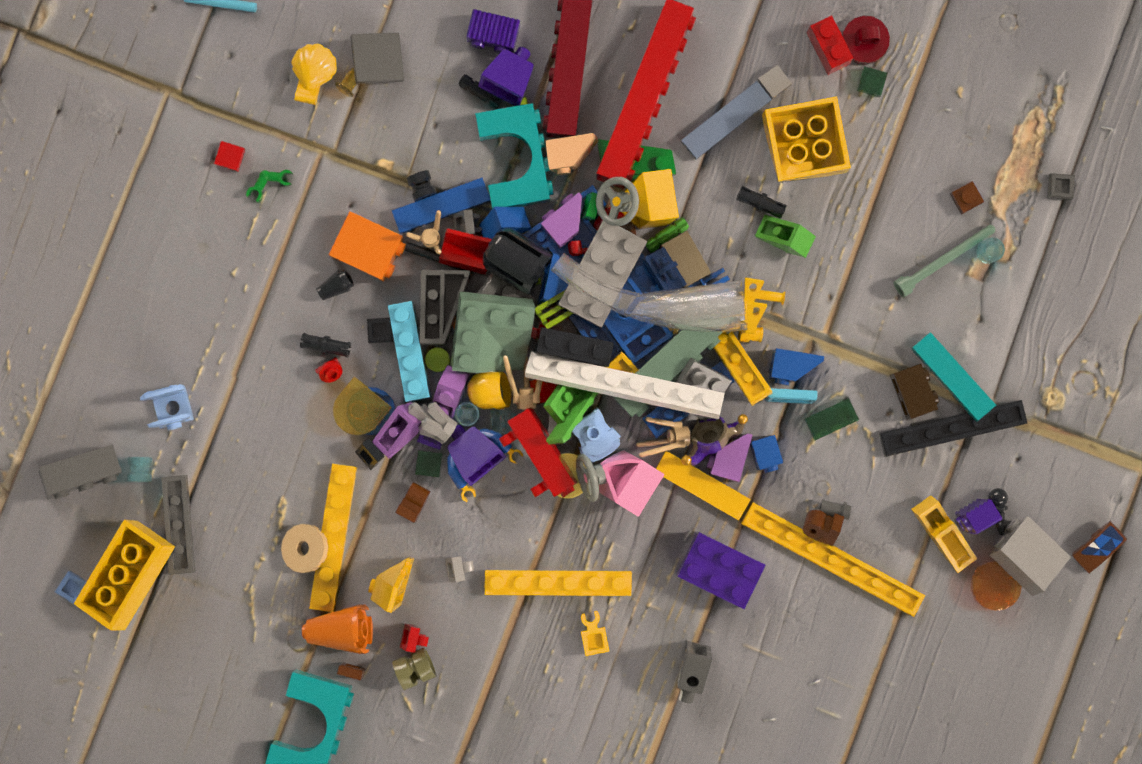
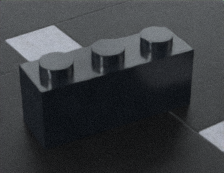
(573, 347)

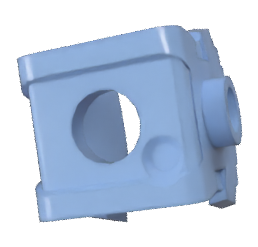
(161, 398)
(596, 436)

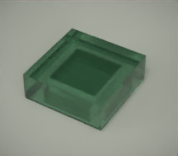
(872, 81)
(428, 463)

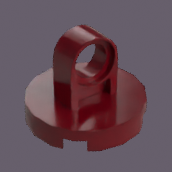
(866, 39)

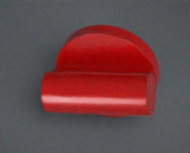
(330, 371)

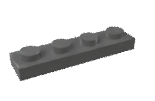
(178, 524)

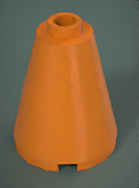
(341, 630)

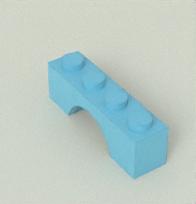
(409, 352)

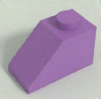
(397, 431)
(731, 459)

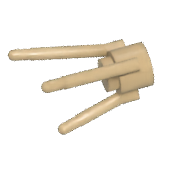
(430, 237)
(526, 397)
(676, 438)

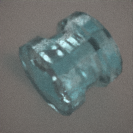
(994, 247)
(471, 410)

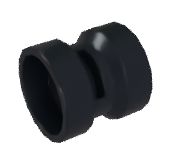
(421, 185)

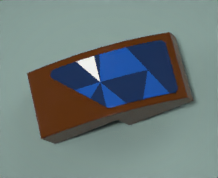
(1099, 547)

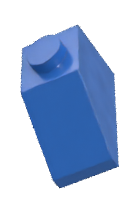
(791, 365)

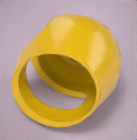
(485, 390)

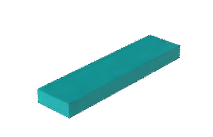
(953, 377)

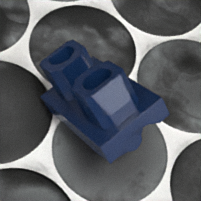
(664, 270)

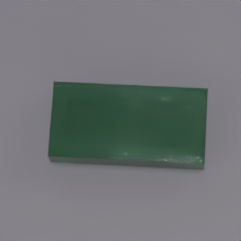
(831, 419)

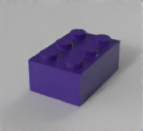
(720, 570)

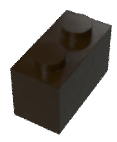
(914, 391)

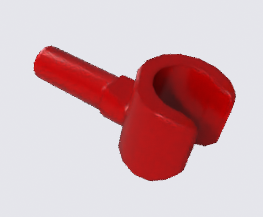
(575, 248)

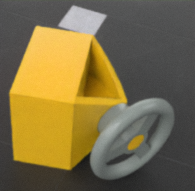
(645, 202)

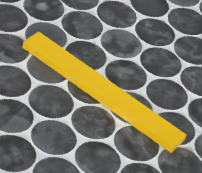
(833, 560)

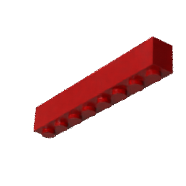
(646, 91)

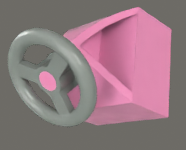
(620, 479)

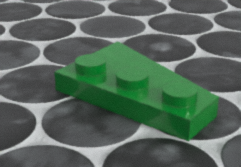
(651, 160)

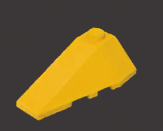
(390, 585)

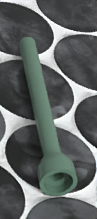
(906, 284)

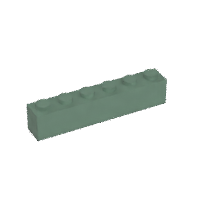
(671, 361)

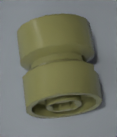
(415, 668)

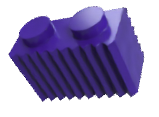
(492, 31)
(977, 516)

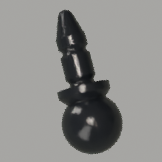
(999, 498)

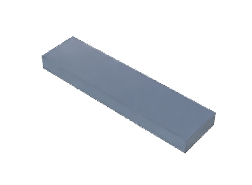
(726, 120)

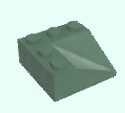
(490, 329)

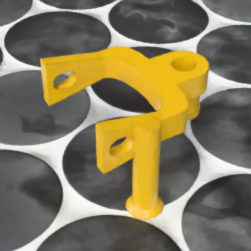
(753, 332)

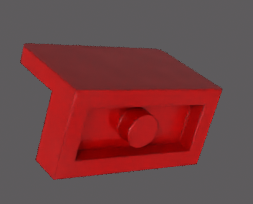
(464, 251)

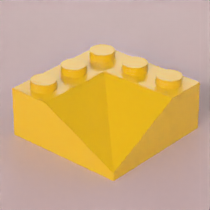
(806, 140)

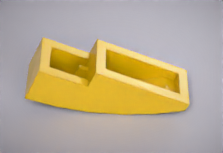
(944, 533)

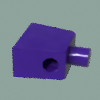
(508, 75)

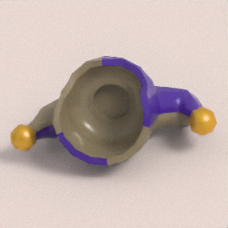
(712, 437)

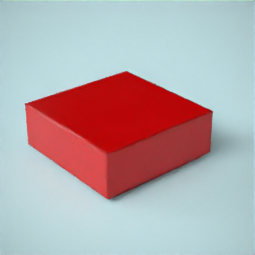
(229, 156)

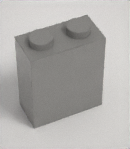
(1029, 555)

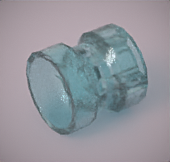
(140, 469)

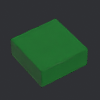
(589, 209)

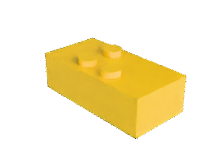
(124, 575)

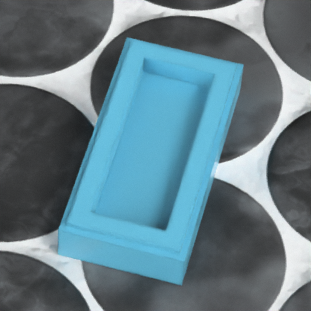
(792, 396)

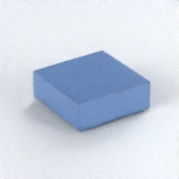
(70, 586)

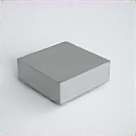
(774, 82)

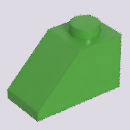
(785, 235)

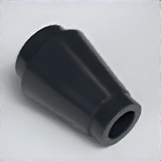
(335, 285)

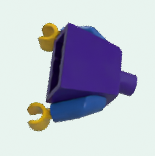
(474, 455)

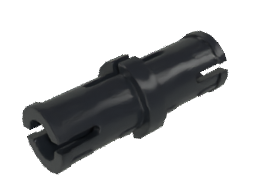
(761, 202)
(325, 345)

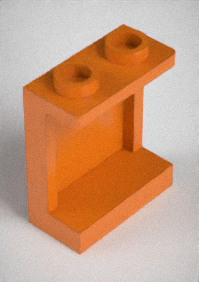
(367, 246)

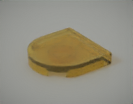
(359, 408)

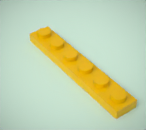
(335, 530)
(558, 582)

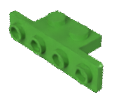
(567, 409)

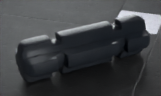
(467, 83)

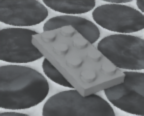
(608, 260)

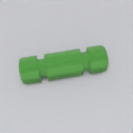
(666, 235)

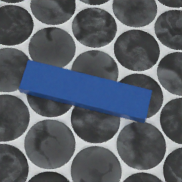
(448, 202)

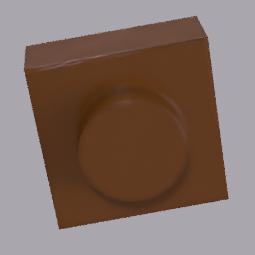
(967, 197)

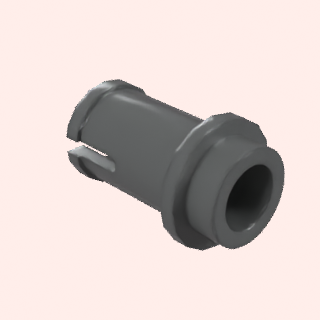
(831, 508)

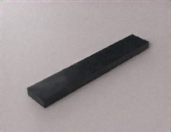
(952, 429)

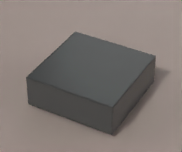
(1061, 186)

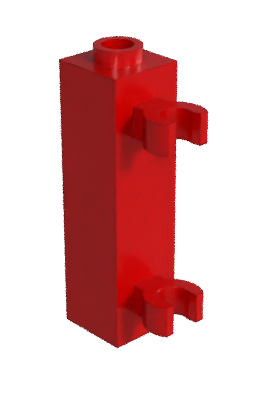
(545, 457)

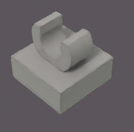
(457, 568)

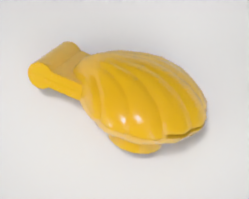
(313, 68)

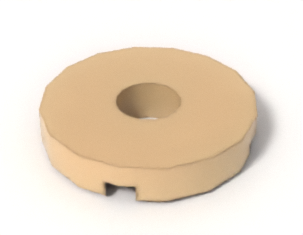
(292, 548)

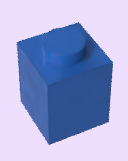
(766, 454)

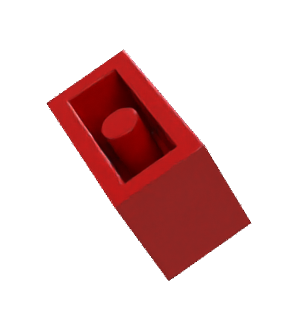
(829, 45)

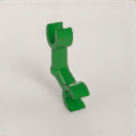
(262, 180)

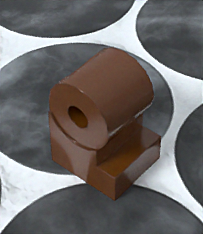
(413, 502)
(822, 527)

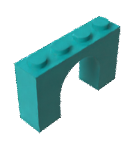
(522, 124)
(332, 699)

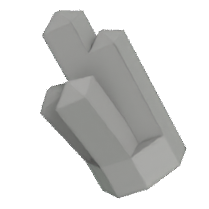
(434, 421)

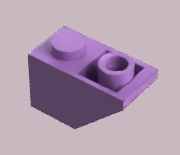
(563, 223)
(450, 390)

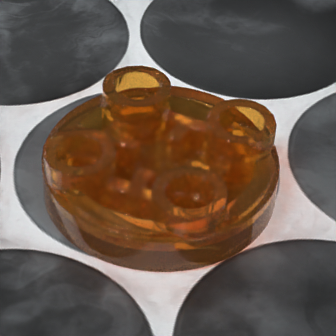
(994, 587)

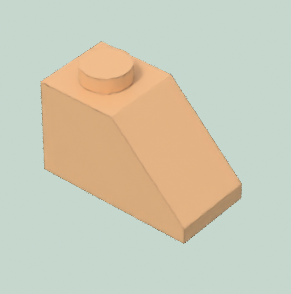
(569, 152)

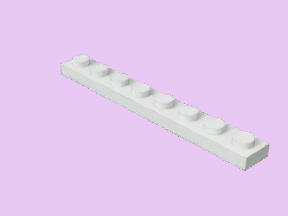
(624, 385)

